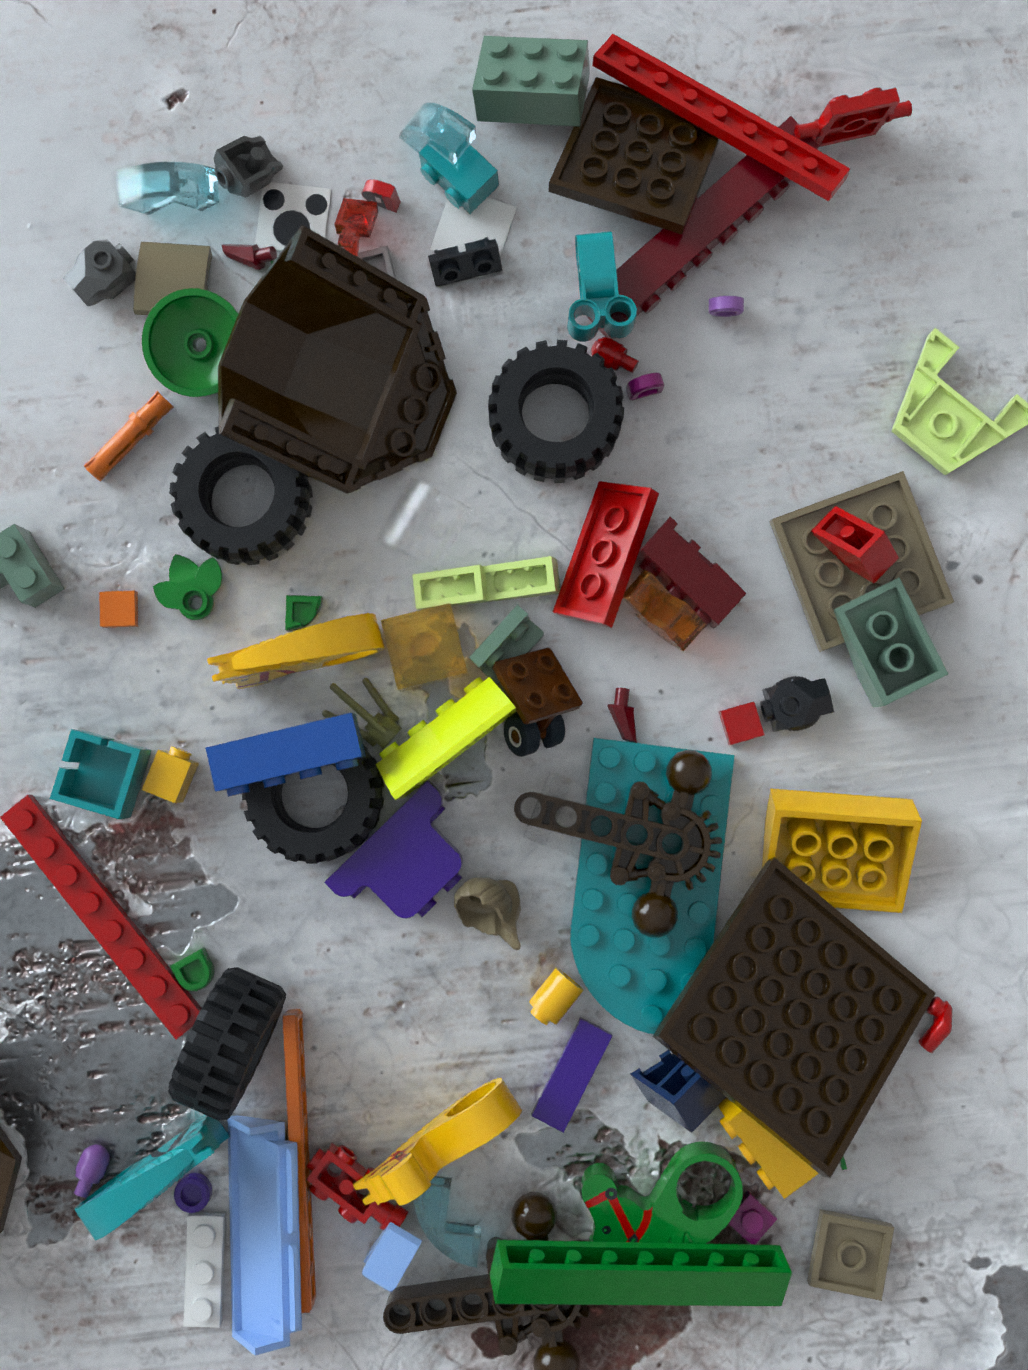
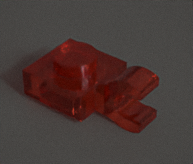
(354, 221)

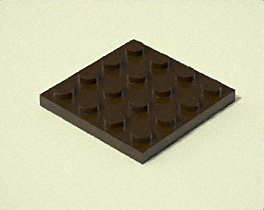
(634, 158)

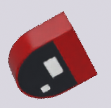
(382, 193)

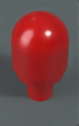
(614, 354)

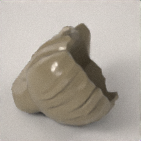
(490, 907)

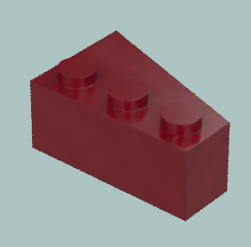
(689, 574)

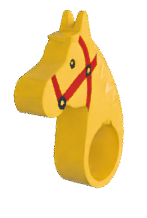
(301, 650)
(444, 1139)

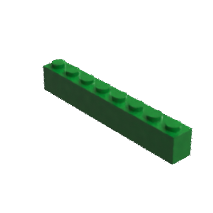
(638, 1273)

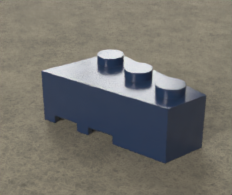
(678, 1091)

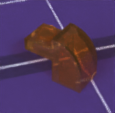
(662, 612)

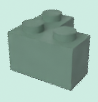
(26, 567)

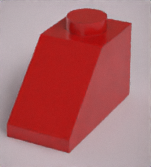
(856, 544)

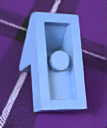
(390, 1256)

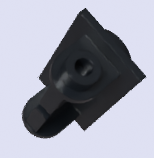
(479, 259)

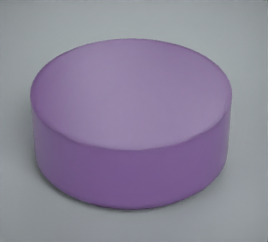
(726, 306)

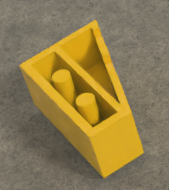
(778, 1163)

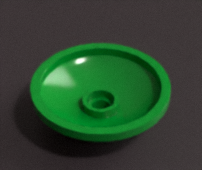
(172, 336)

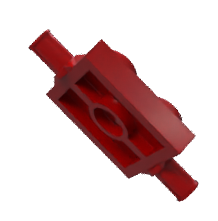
(854, 117)

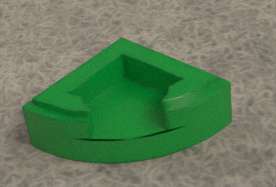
(301, 611)

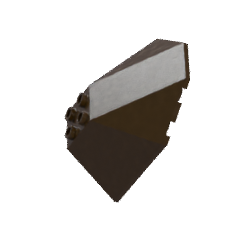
(334, 368)

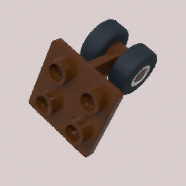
(540, 694)

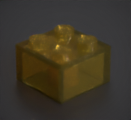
(424, 647)

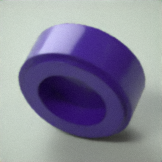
(193, 1192)

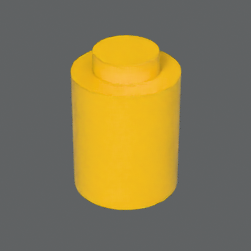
(554, 997)

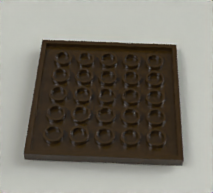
(796, 1017)

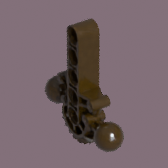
(653, 912)
(534, 1219)

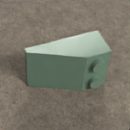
(888, 644)

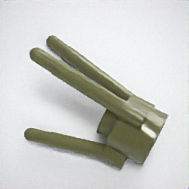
(381, 728)

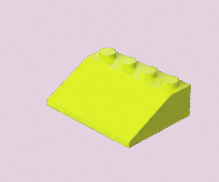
(444, 738)

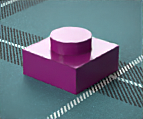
(752, 1218)

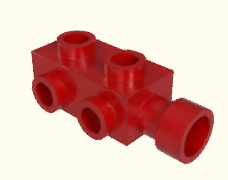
(340, 1187)

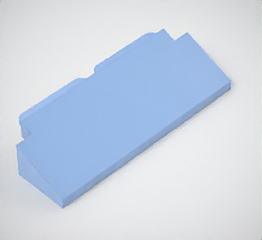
(263, 1234)

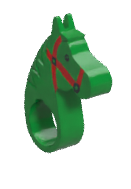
(662, 1215)

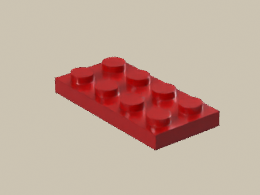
(606, 553)

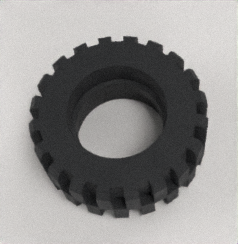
(564, 367)
(247, 543)
(320, 843)
(226, 1043)

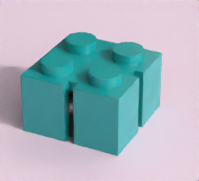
(106, 774)

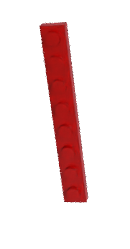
(721, 117)
(102, 915)

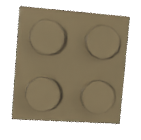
(850, 1254)

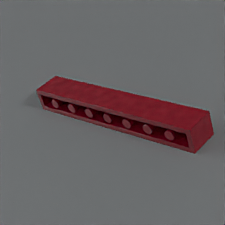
(712, 221)

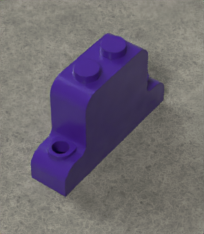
(404, 859)

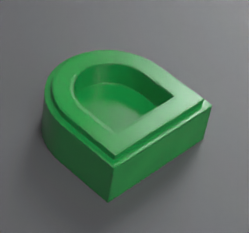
(194, 970)

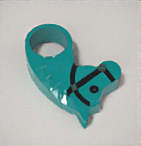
(149, 1177)

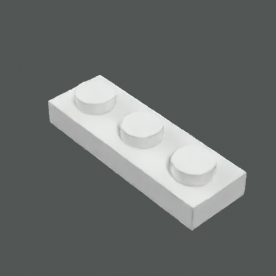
(204, 1269)

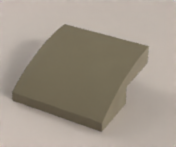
(168, 268)

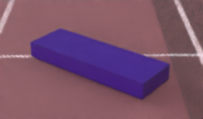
(571, 1074)

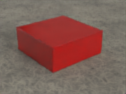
(741, 723)

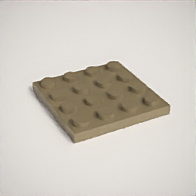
(827, 583)

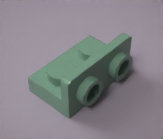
(510, 638)

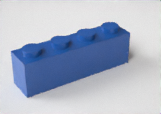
(284, 753)

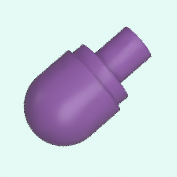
(91, 1168)

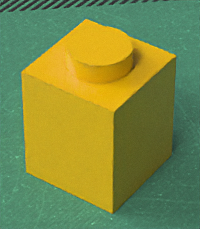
(170, 774)

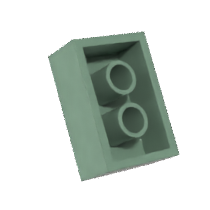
(531, 80)

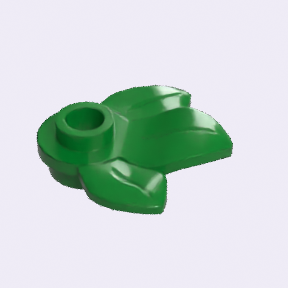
(188, 582)

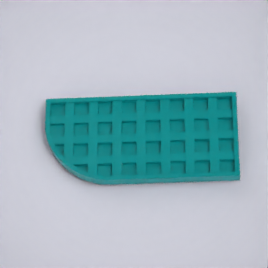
(623, 969)

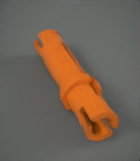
(128, 436)

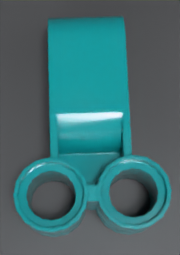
(599, 290)

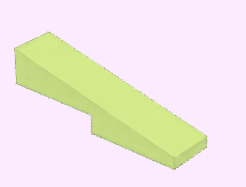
(487, 583)

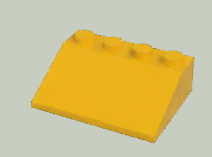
(845, 845)

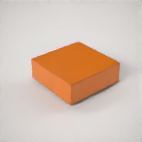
(118, 609)

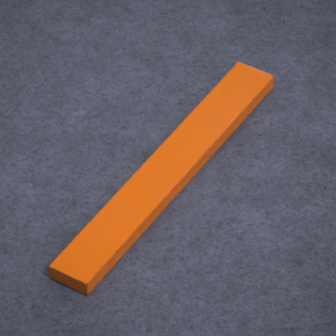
(298, 1133)

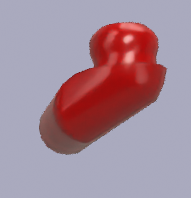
(941, 1024)

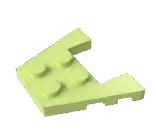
(941, 421)

